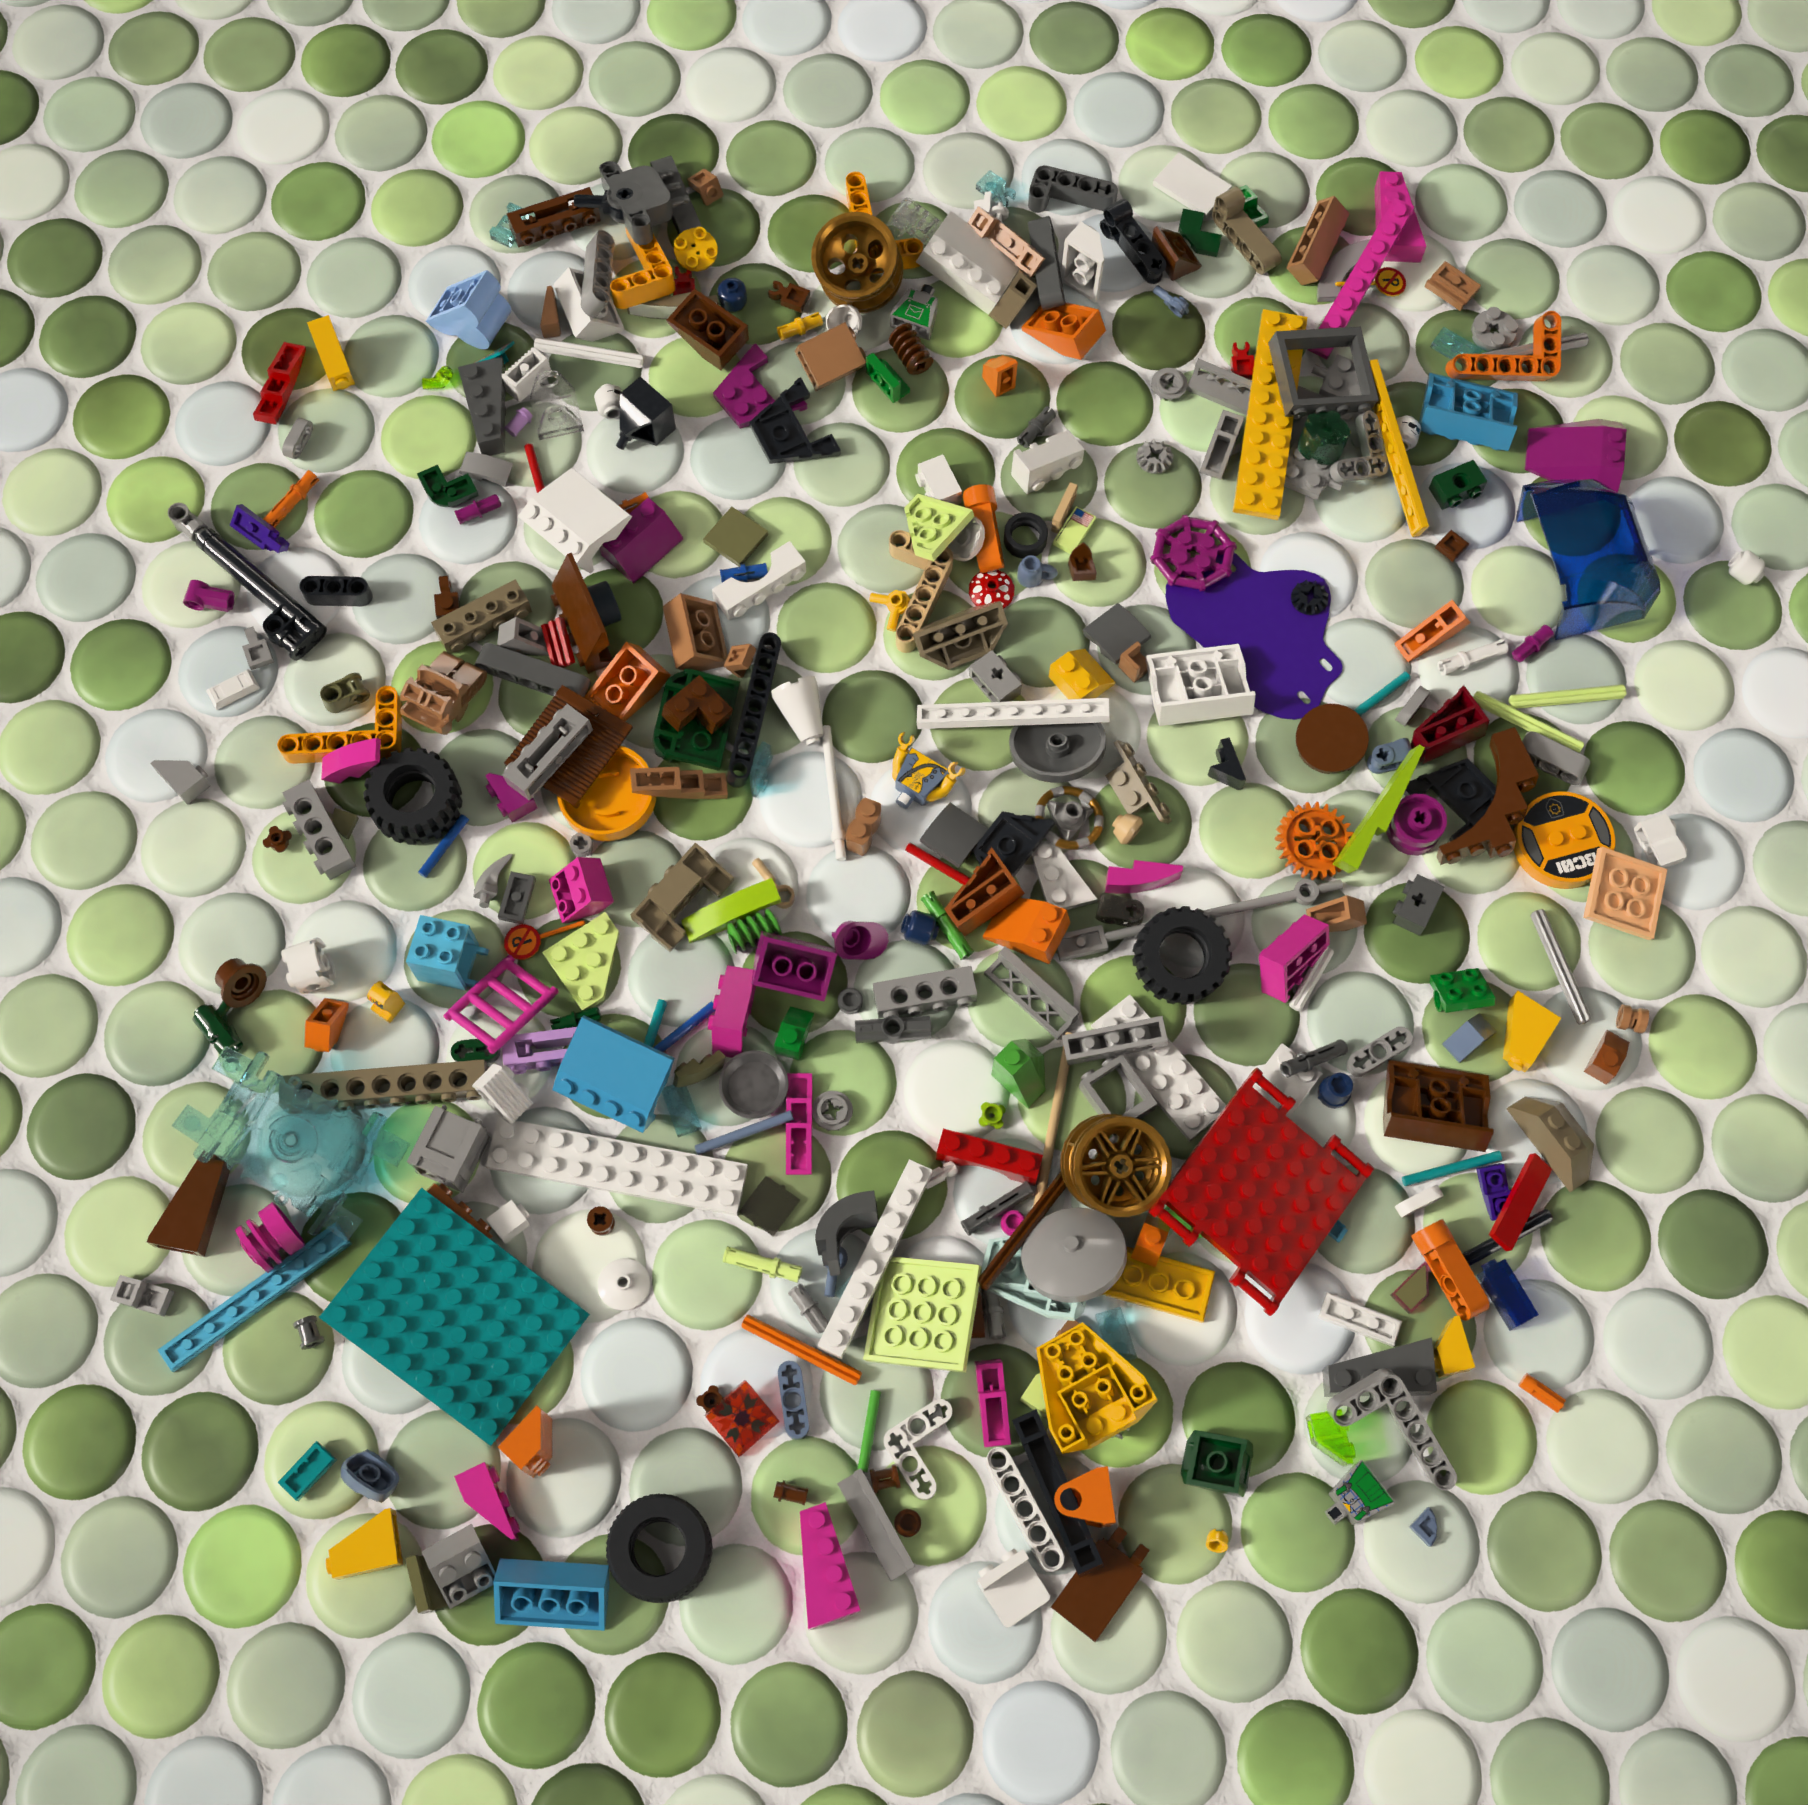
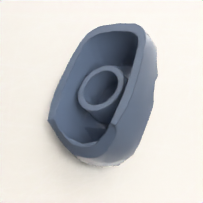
(369, 1475)

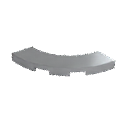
(1337, 269)

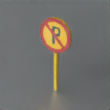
(1388, 281)

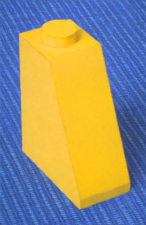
(331, 353)
(1526, 1031)
(368, 1548)

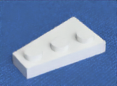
(1059, 879)

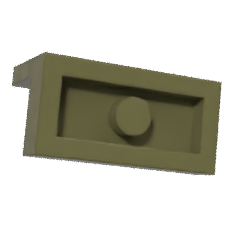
(424, 1587)

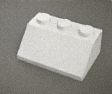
(1083, 261)
(583, 326)

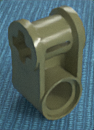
(345, 693)

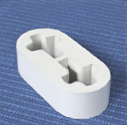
(1419, 1201)

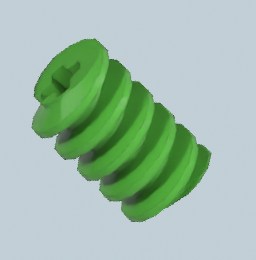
(752, 929)

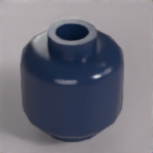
(732, 294)
(919, 927)

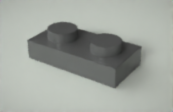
(516, 898)

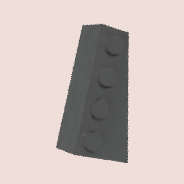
(1410, 1362)

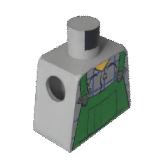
(1357, 1496)

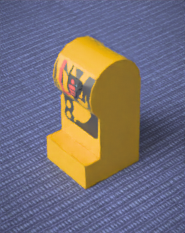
(386, 1001)

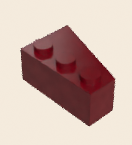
(1451, 727)

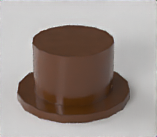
(240, 982)

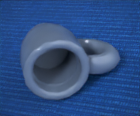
(1031, 572)

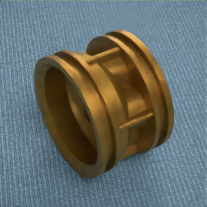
(829, 248)

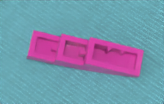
(800, 1129)

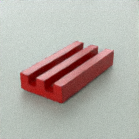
(555, 645)

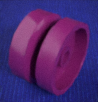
(1417, 824)

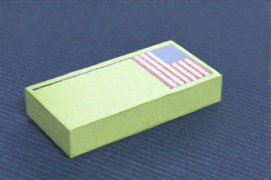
(1074, 530)

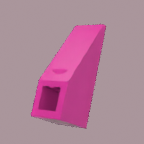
(481, 1493)

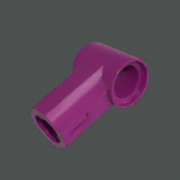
(201, 596)

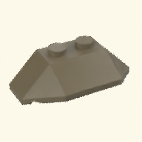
(962, 635)
(1556, 1138)

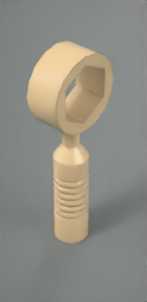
(766, 874)

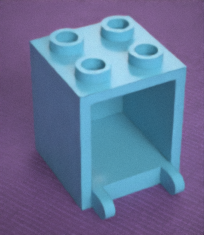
(443, 953)

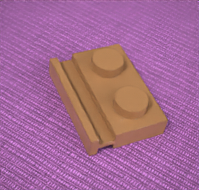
(1452, 286)

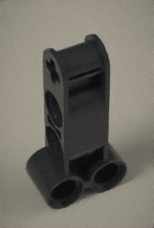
(1119, 224)

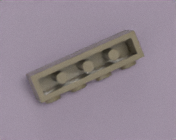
(481, 617)

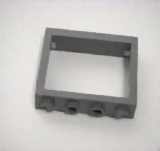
(1322, 338)

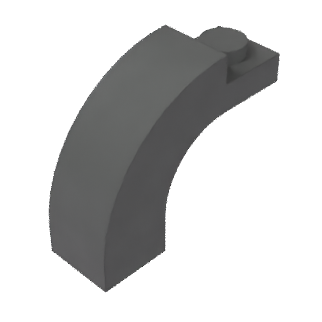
(840, 1220)

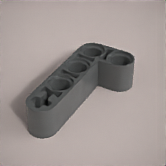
(1069, 187)

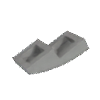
(486, 467)
(142, 1295)

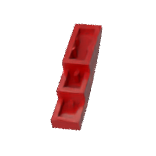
(280, 384)

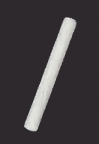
(589, 352)

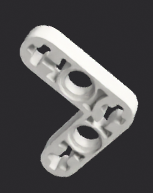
(909, 1439)

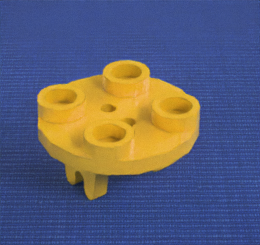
(704, 244)

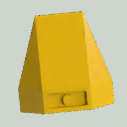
(1089, 1389)

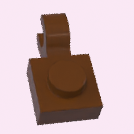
(447, 600)

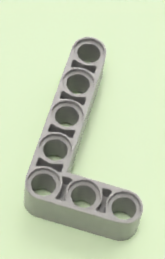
(1404, 1419)

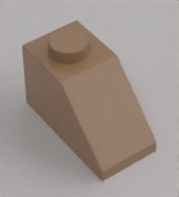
(1340, 914)

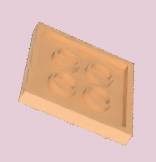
(1625, 893)

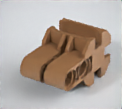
(441, 692)

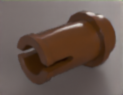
(790, 1493)

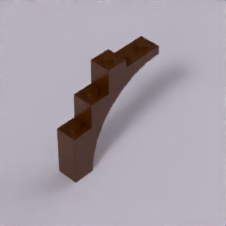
(1492, 832)

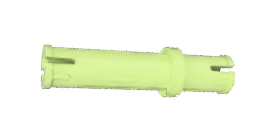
(759, 1263)

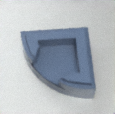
(1425, 1527)

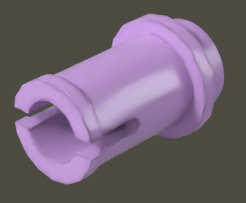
(519, 421)

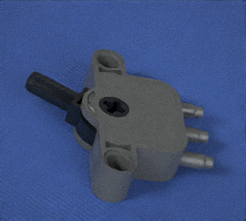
(635, 198)

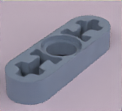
(797, 1379)

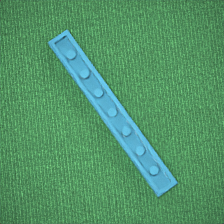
(251, 1299)

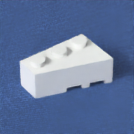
(1047, 461)

